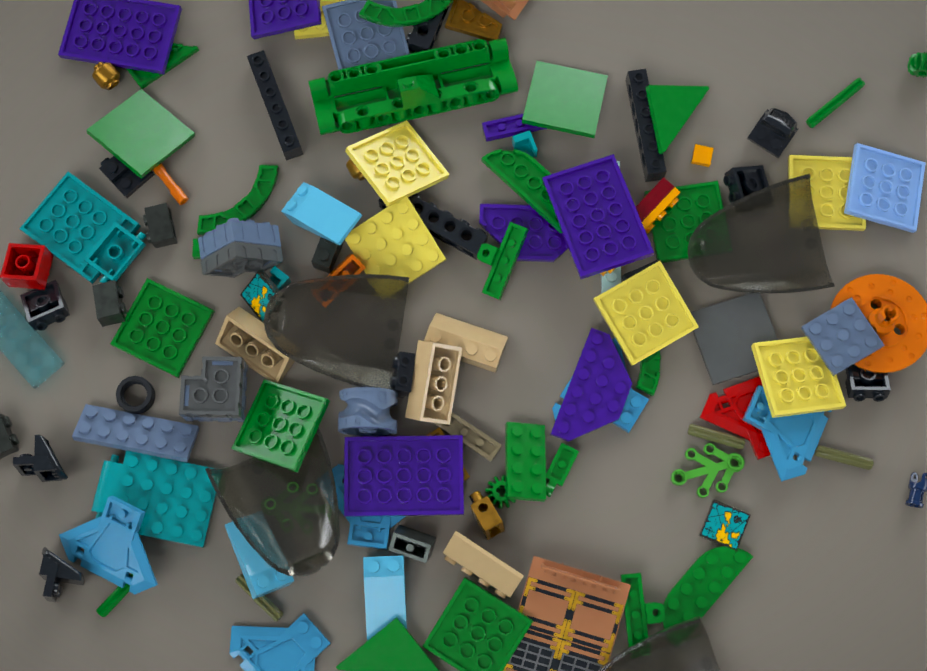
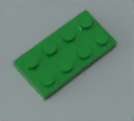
(525, 461)

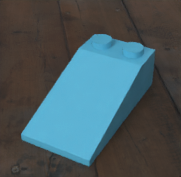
(321, 214)
(258, 574)
(384, 592)

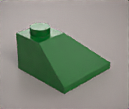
(417, 90)

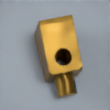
(489, 520)

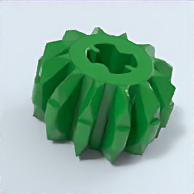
(918, 64)
(495, 495)

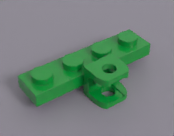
(502, 259)
(637, 612)

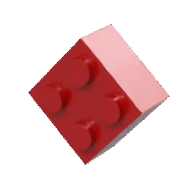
(26, 266)

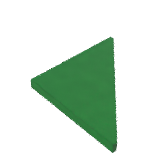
(177, 55)
(671, 108)
(389, 650)

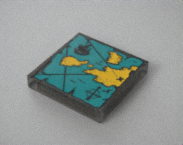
(259, 292)
(724, 525)

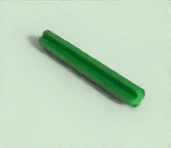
(835, 102)

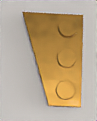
(470, 21)

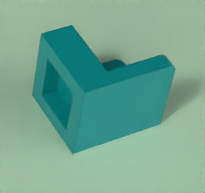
(525, 143)
(279, 278)

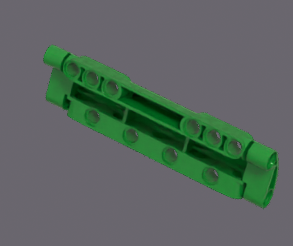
(384, 104)

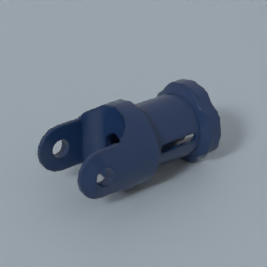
(917, 490)

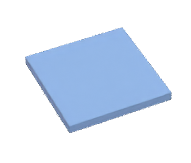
(885, 188)

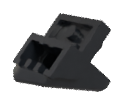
(773, 131)
(42, 464)
(55, 571)

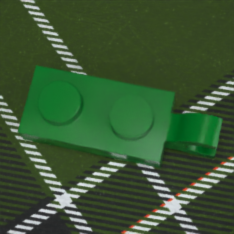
(560, 467)

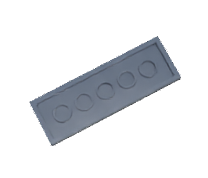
(136, 433)

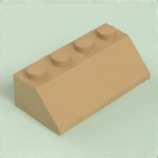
(246, 338)
(479, 345)
(434, 382)
(483, 565)

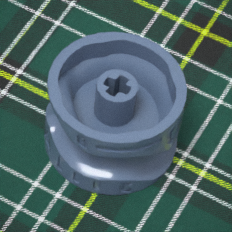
(367, 412)

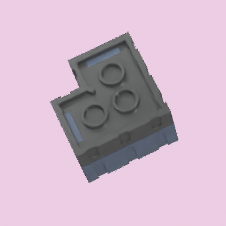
(240, 248)
(217, 392)

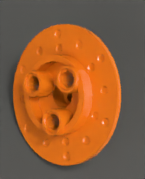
(903, 310)

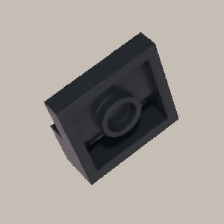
(122, 177)
(745, 181)
(45, 306)
(403, 373)
(866, 384)

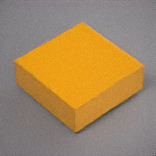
(702, 155)

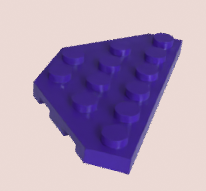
(542, 240)
(595, 391)

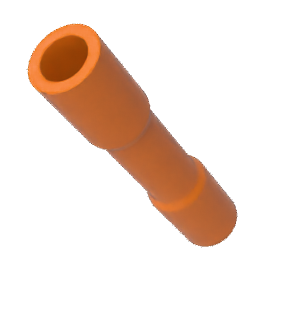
(174, 189)

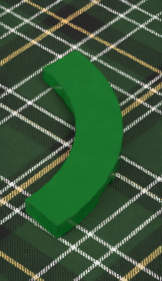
(403, 16)
(248, 205)
(649, 373)

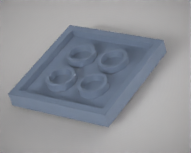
(842, 336)

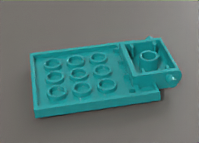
(85, 231)
(170, 492)

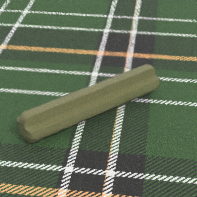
(716, 436)
(844, 457)
(274, 612)

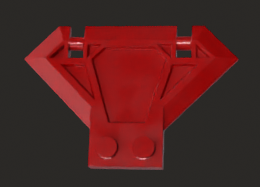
(731, 417)

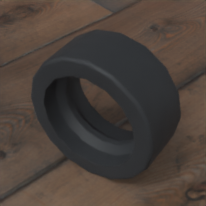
(123, 386)

